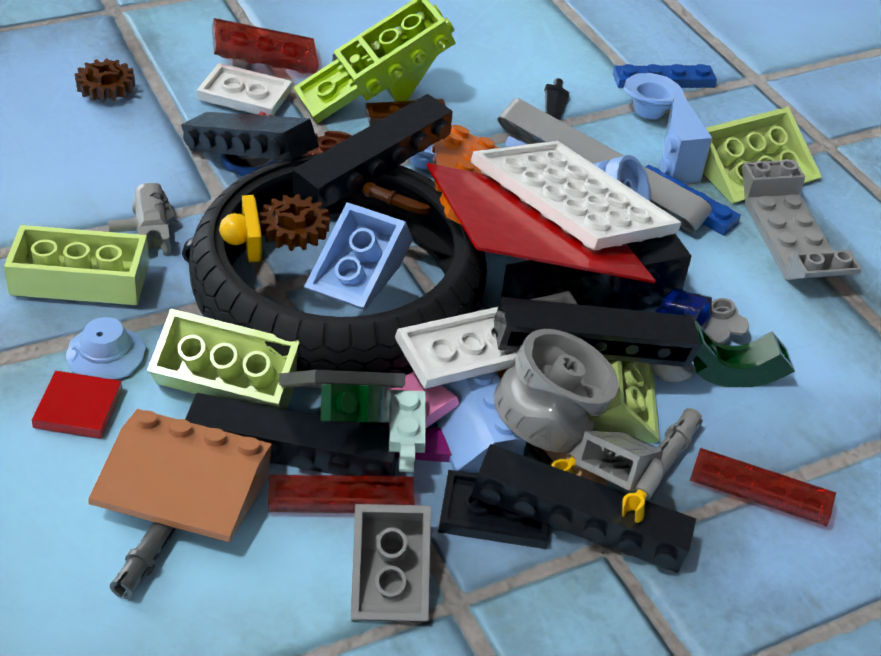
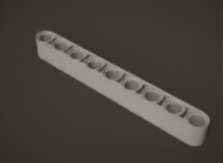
(538, 127)

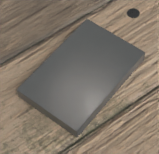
(315, 378)

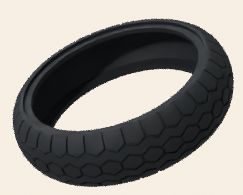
(330, 341)

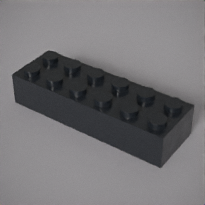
(662, 257)

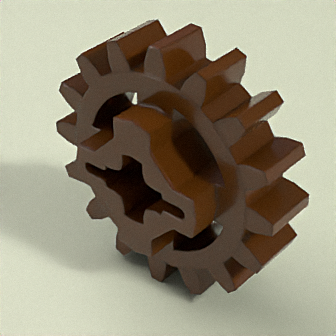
(105, 80)
(294, 222)

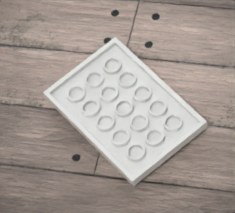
(575, 194)

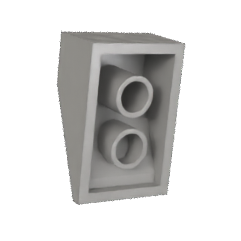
(391, 563)

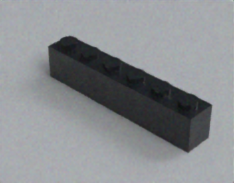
(250, 135)
(372, 151)
(612, 331)
(300, 437)
(582, 508)

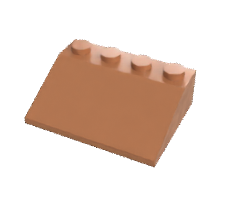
(182, 475)

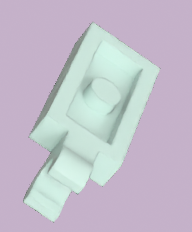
(407, 426)

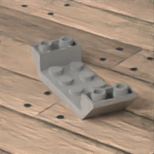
(787, 224)

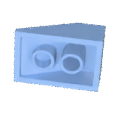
(684, 143)
(359, 256)

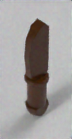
(391, 197)

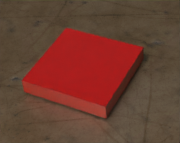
(77, 404)

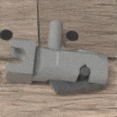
(151, 219)

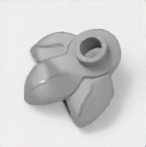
(725, 321)

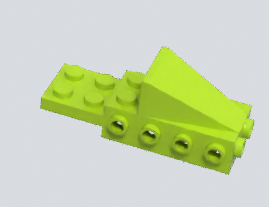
(392, 63)

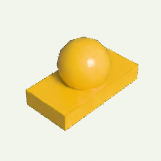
(243, 228)

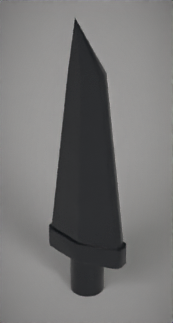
(555, 98)

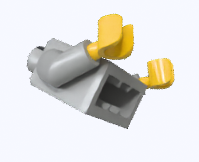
(621, 461)

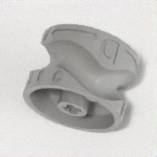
(554, 389)

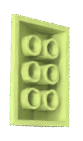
(754, 139)

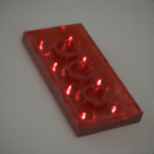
(264, 46)

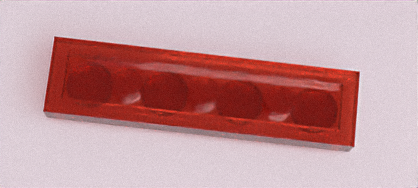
(763, 486)
(336, 492)

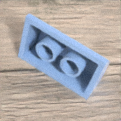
(476, 423)

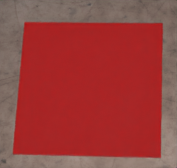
(507, 226)

